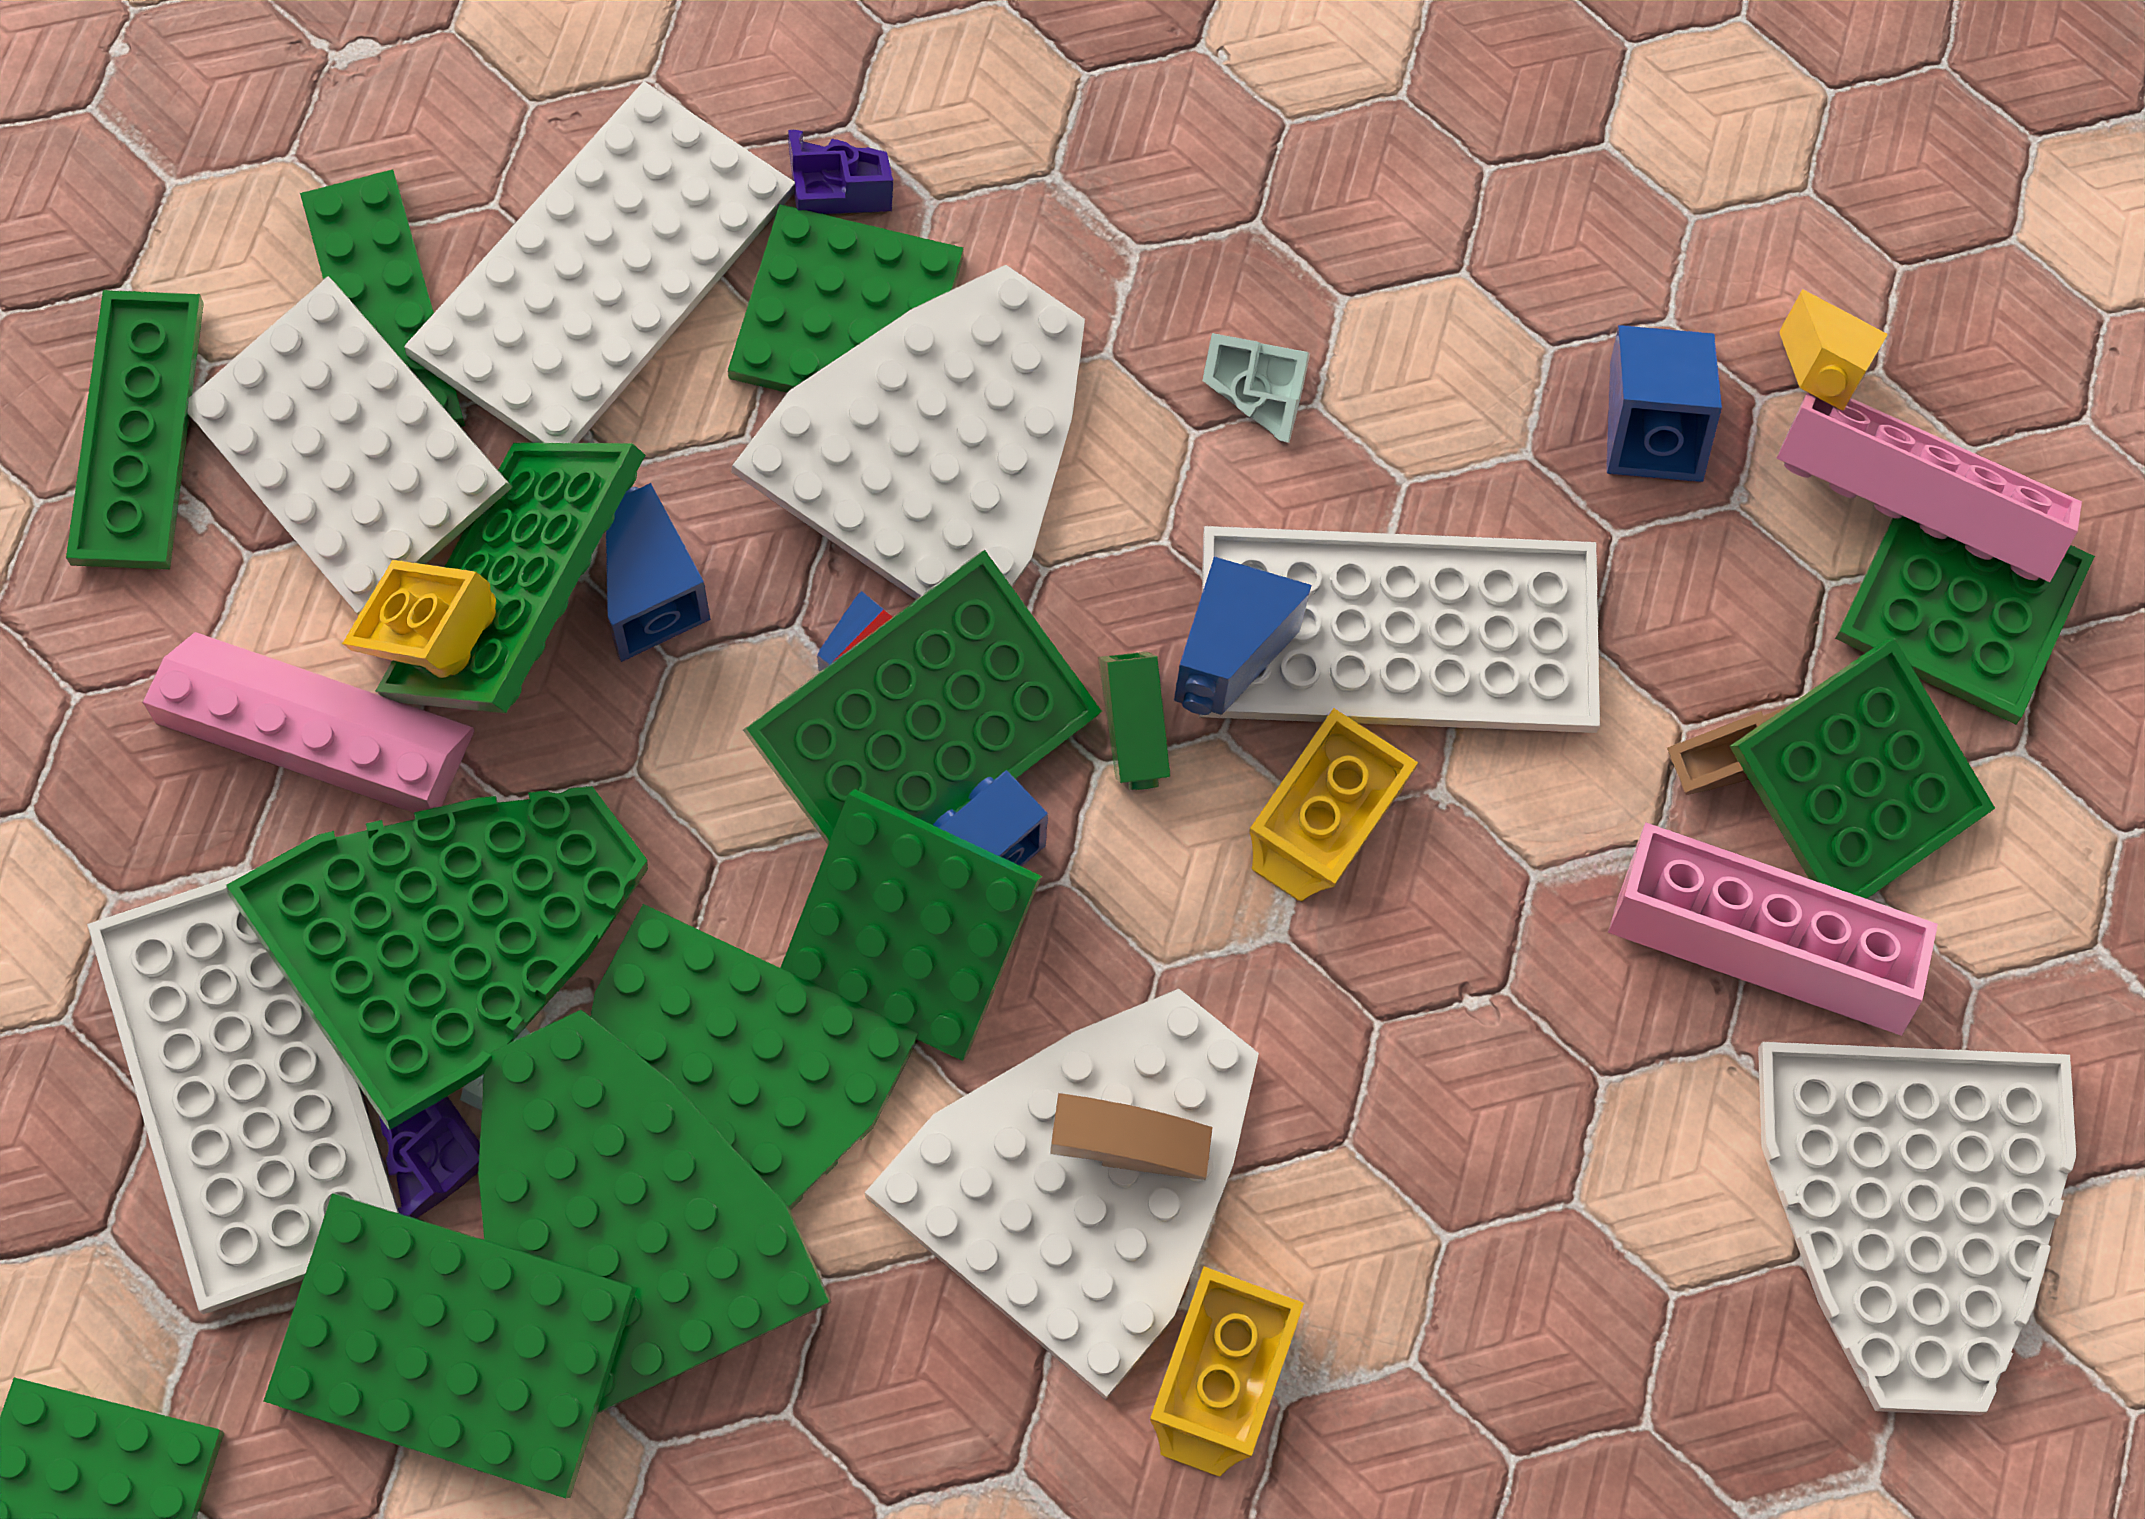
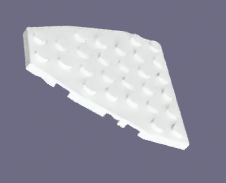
(931, 434)
(1920, 1204)
(1059, 1242)

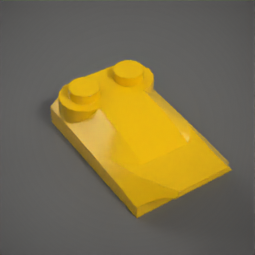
(424, 617)
(1327, 807)
(1223, 1372)

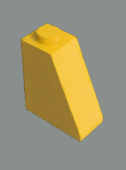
(1828, 348)

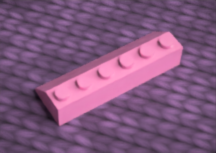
(1933, 484)
(307, 723)
(1775, 929)

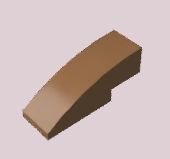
(1708, 760)
(1130, 1137)

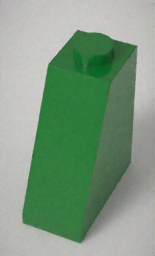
(1135, 718)

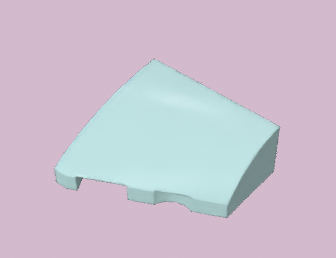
(1259, 380)

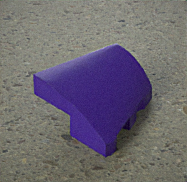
(839, 177)
(431, 1156)

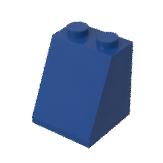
(1662, 403)
(650, 576)
(1236, 633)

